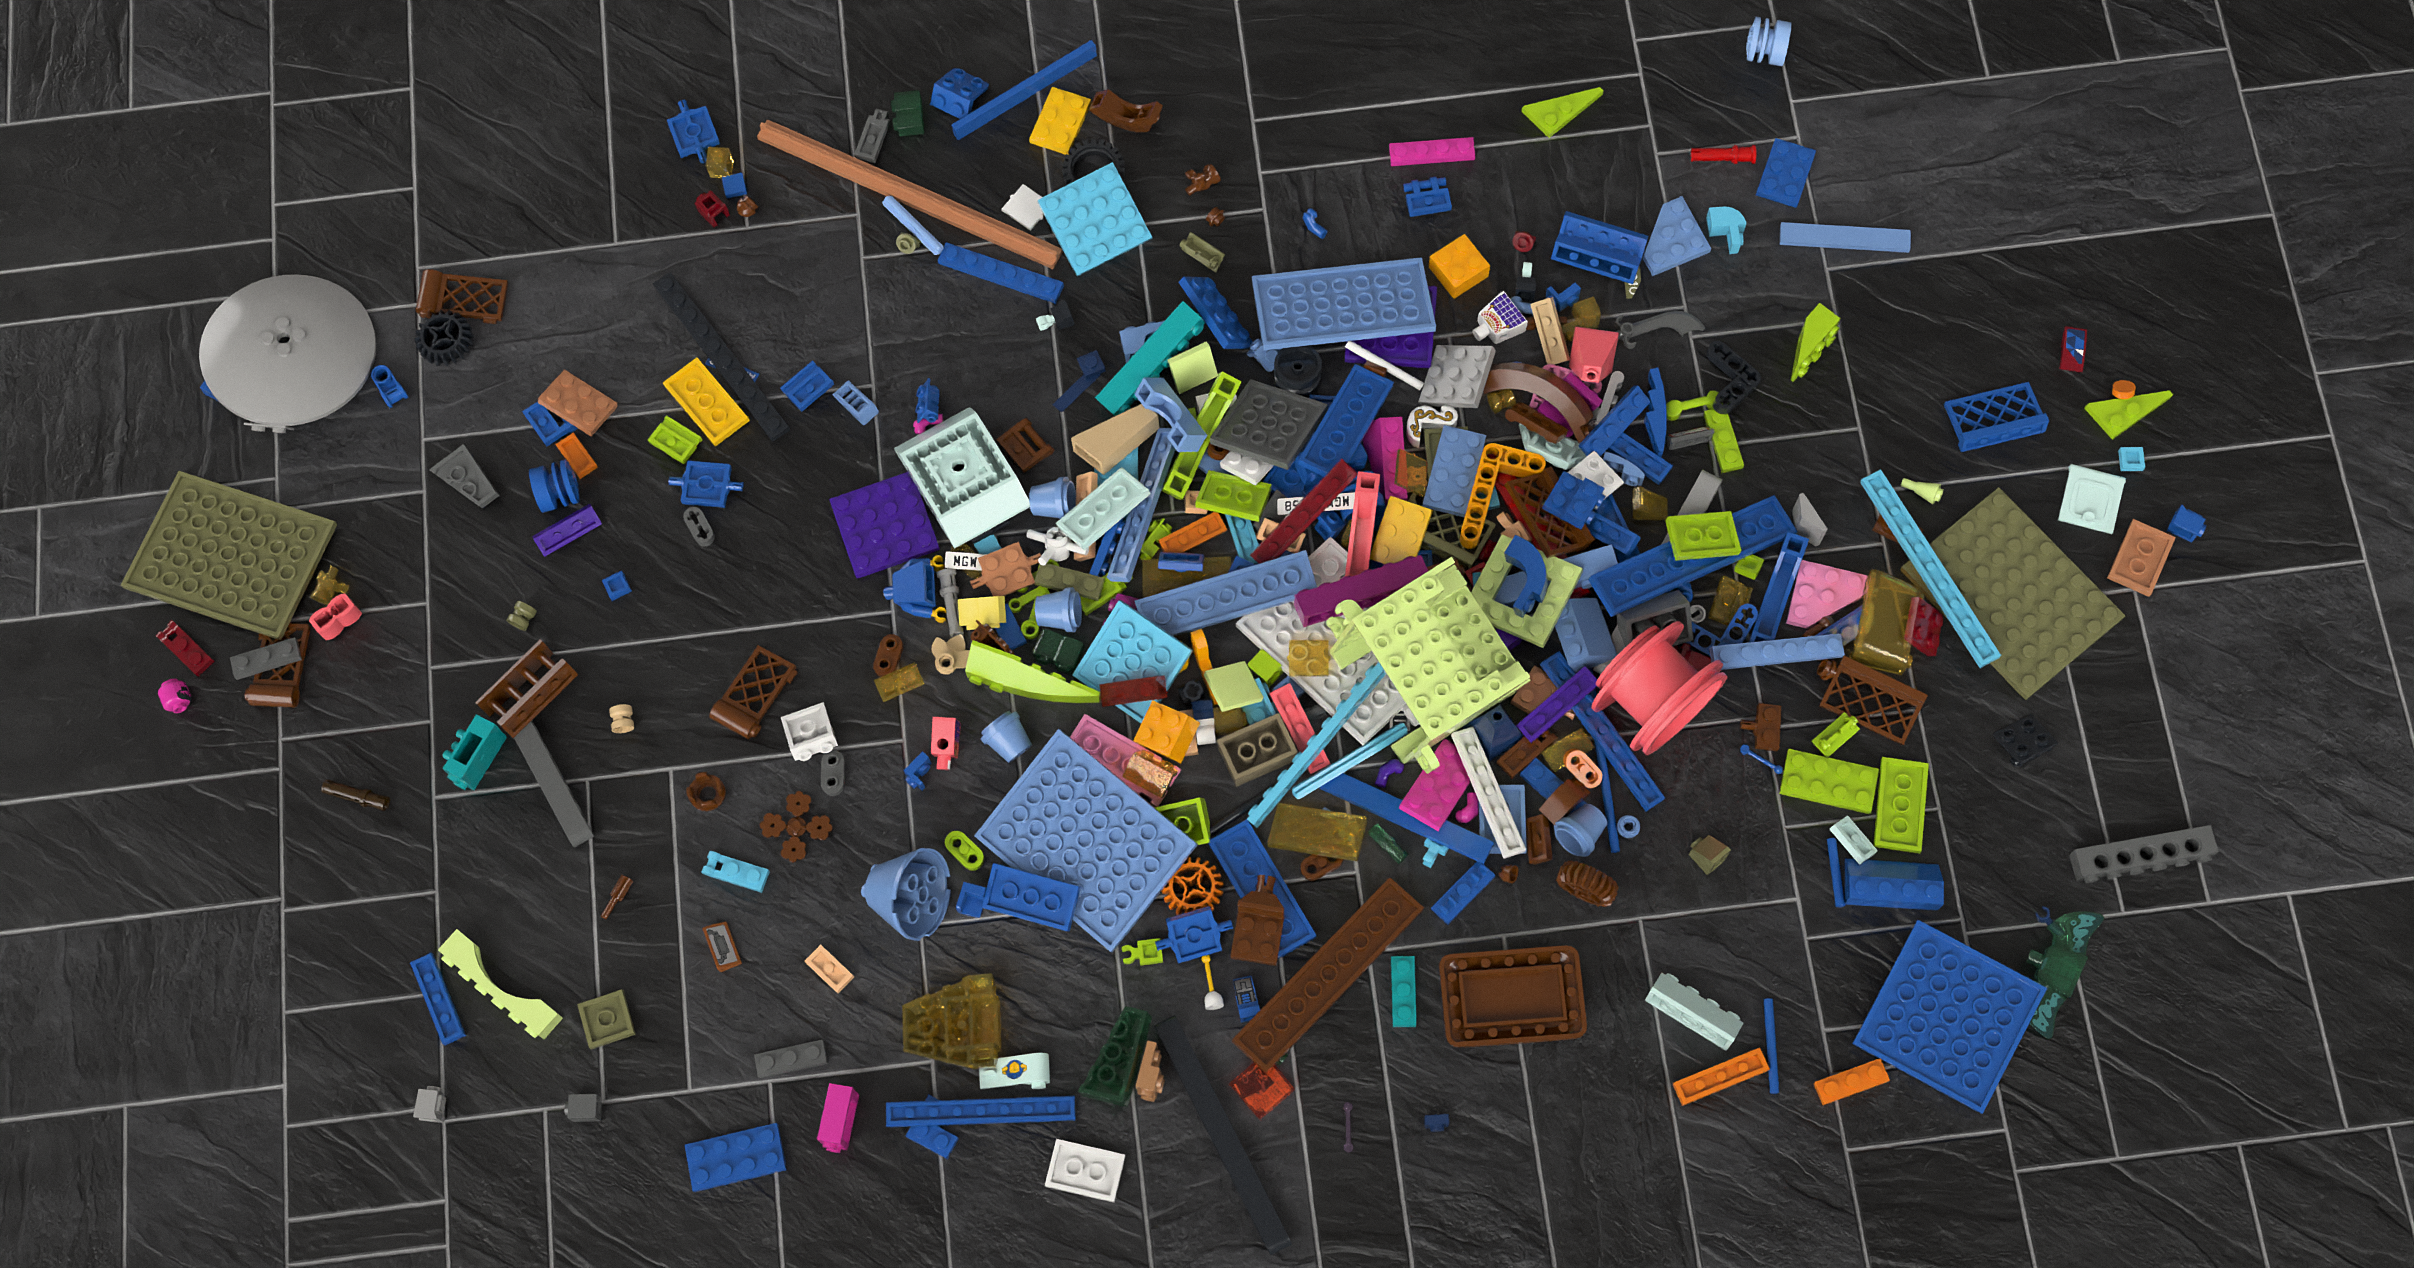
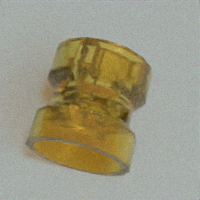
(1501, 399)

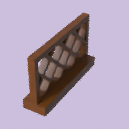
(1546, 482)
(1885, 685)

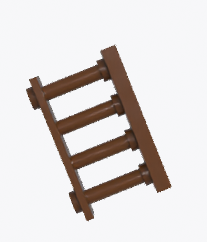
(536, 699)

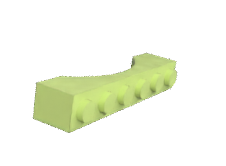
(467, 957)

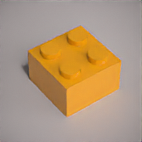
(1459, 266)
(1166, 731)

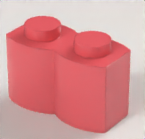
(337, 615)

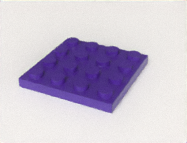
(1400, 350)
(884, 525)

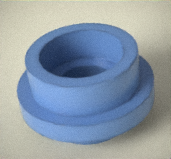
(1628, 819)

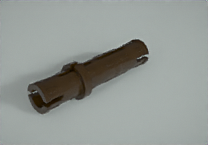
(363, 797)

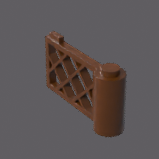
(434, 288)
(279, 692)
(741, 718)

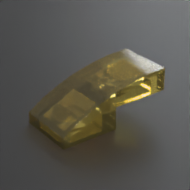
(1556, 752)

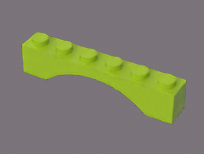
(1209, 419)

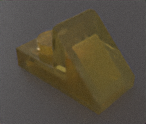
(1648, 505)

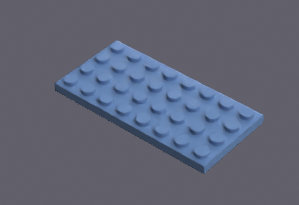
(1343, 303)

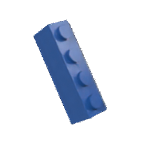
(1894, 884)

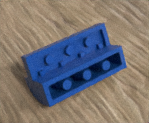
(1599, 247)

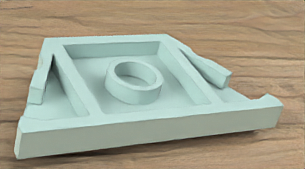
(1563, 455)

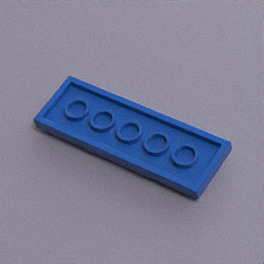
(1346, 420)
(1243, 860)

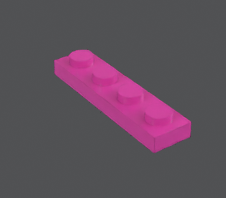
(1432, 151)

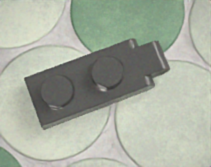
(873, 136)

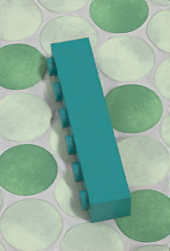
(1151, 358)

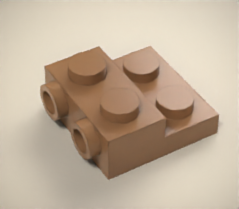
(1150, 1079)

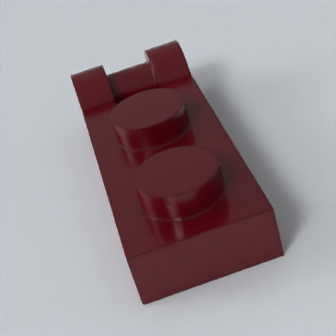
(185, 649)

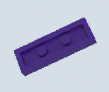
(567, 530)

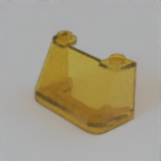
(1884, 622)

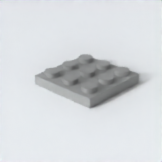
(1457, 376)

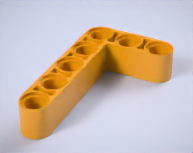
(1486, 486)

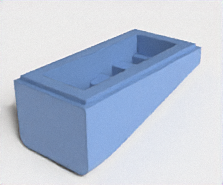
(864, 412)

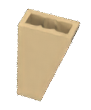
(1115, 438)

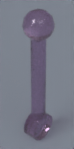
(1348, 1147)

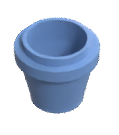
(1053, 498)
(1059, 610)
(1007, 736)
(1580, 830)

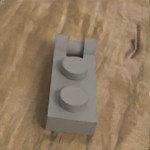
(1610, 399)

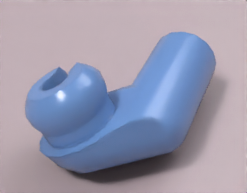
(1523, 307)

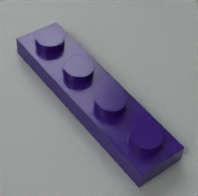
(1557, 704)

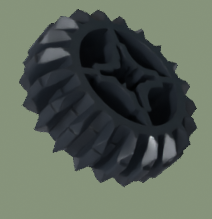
(448, 348)

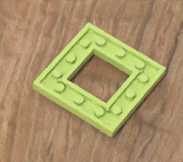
(1532, 629)

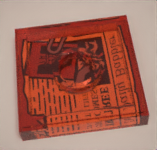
(1261, 1090)

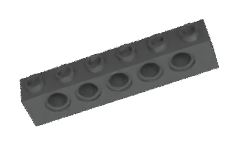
(2200, 838)

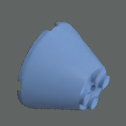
(910, 892)

